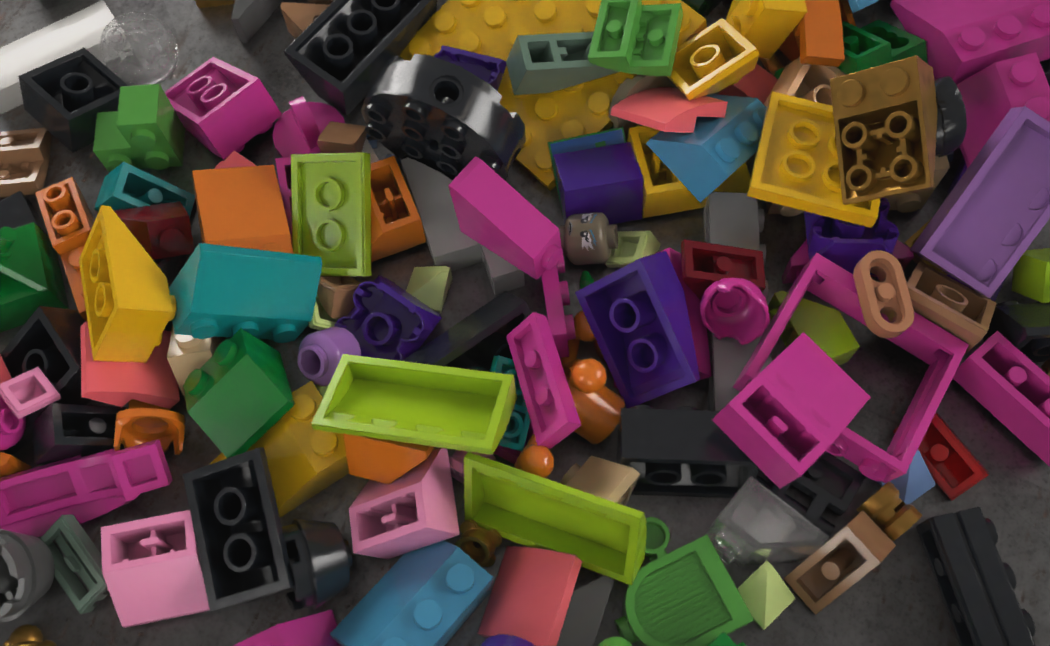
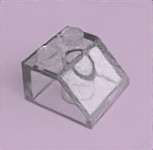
(762, 528)

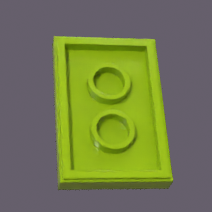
(333, 211)

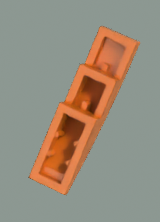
(821, 34)

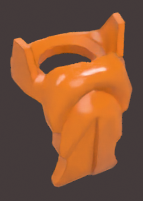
(149, 422)

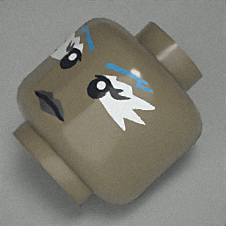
(588, 238)

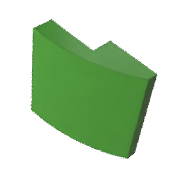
(636, 37)

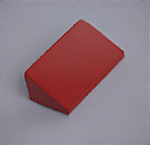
(949, 459)

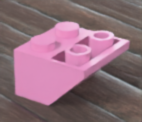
(407, 512)
(153, 569)

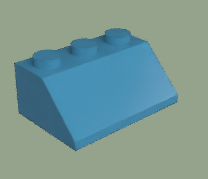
(715, 148)
(418, 600)

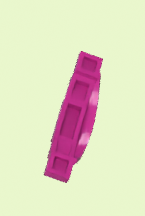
(80, 487)

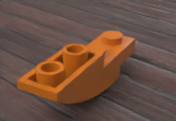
(68, 227)

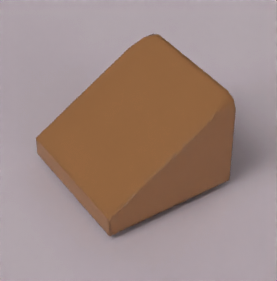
(342, 138)
(337, 294)

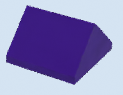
(601, 181)

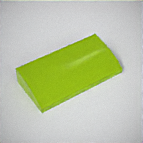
(417, 403)
(555, 517)

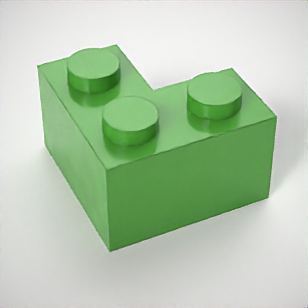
(141, 131)

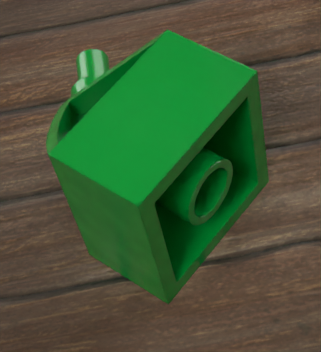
(28, 275)

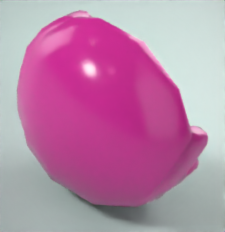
(735, 310)

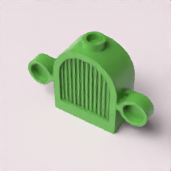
(680, 595)

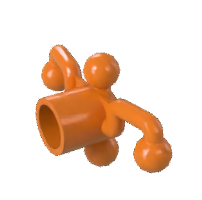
(595, 403)

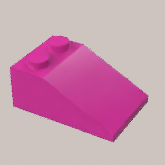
(223, 106)

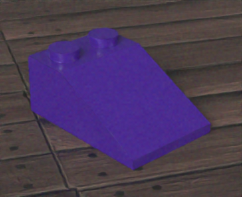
(642, 328)

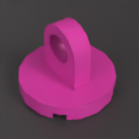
(301, 125)

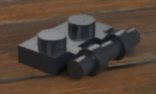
(828, 483)

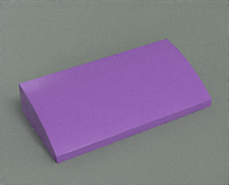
(993, 206)

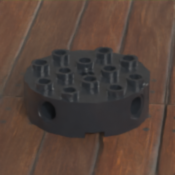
(441, 116)

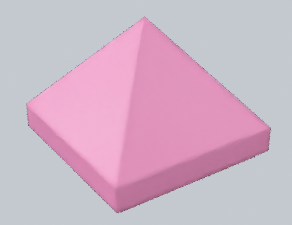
(28, 392)

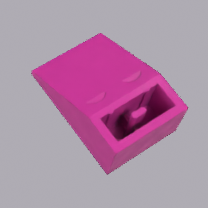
(792, 411)

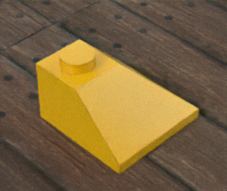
(712, 60)

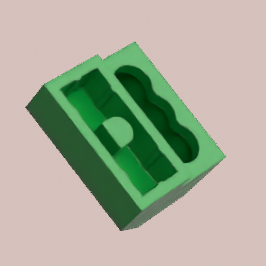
(878, 45)

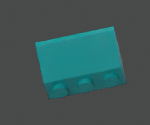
(245, 289)

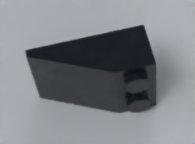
(54, 345)

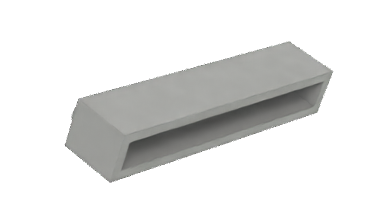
(734, 222)

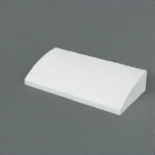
(48, 44)

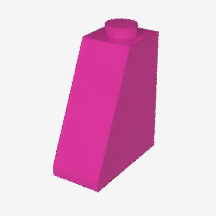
(504, 220)

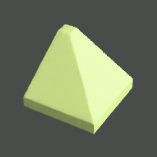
(631, 247)
(430, 285)
(765, 595)

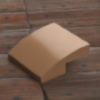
(24, 160)

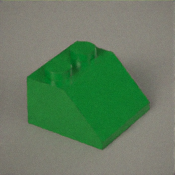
(238, 393)

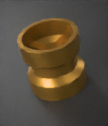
(890, 511)

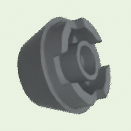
(25, 572)

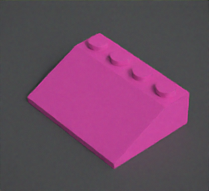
(976, 33)

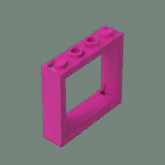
(921, 339)

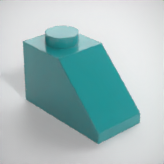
(132, 188)

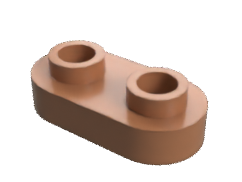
(886, 296)

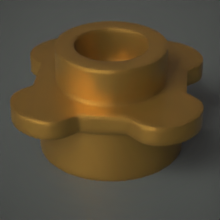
(487, 542)

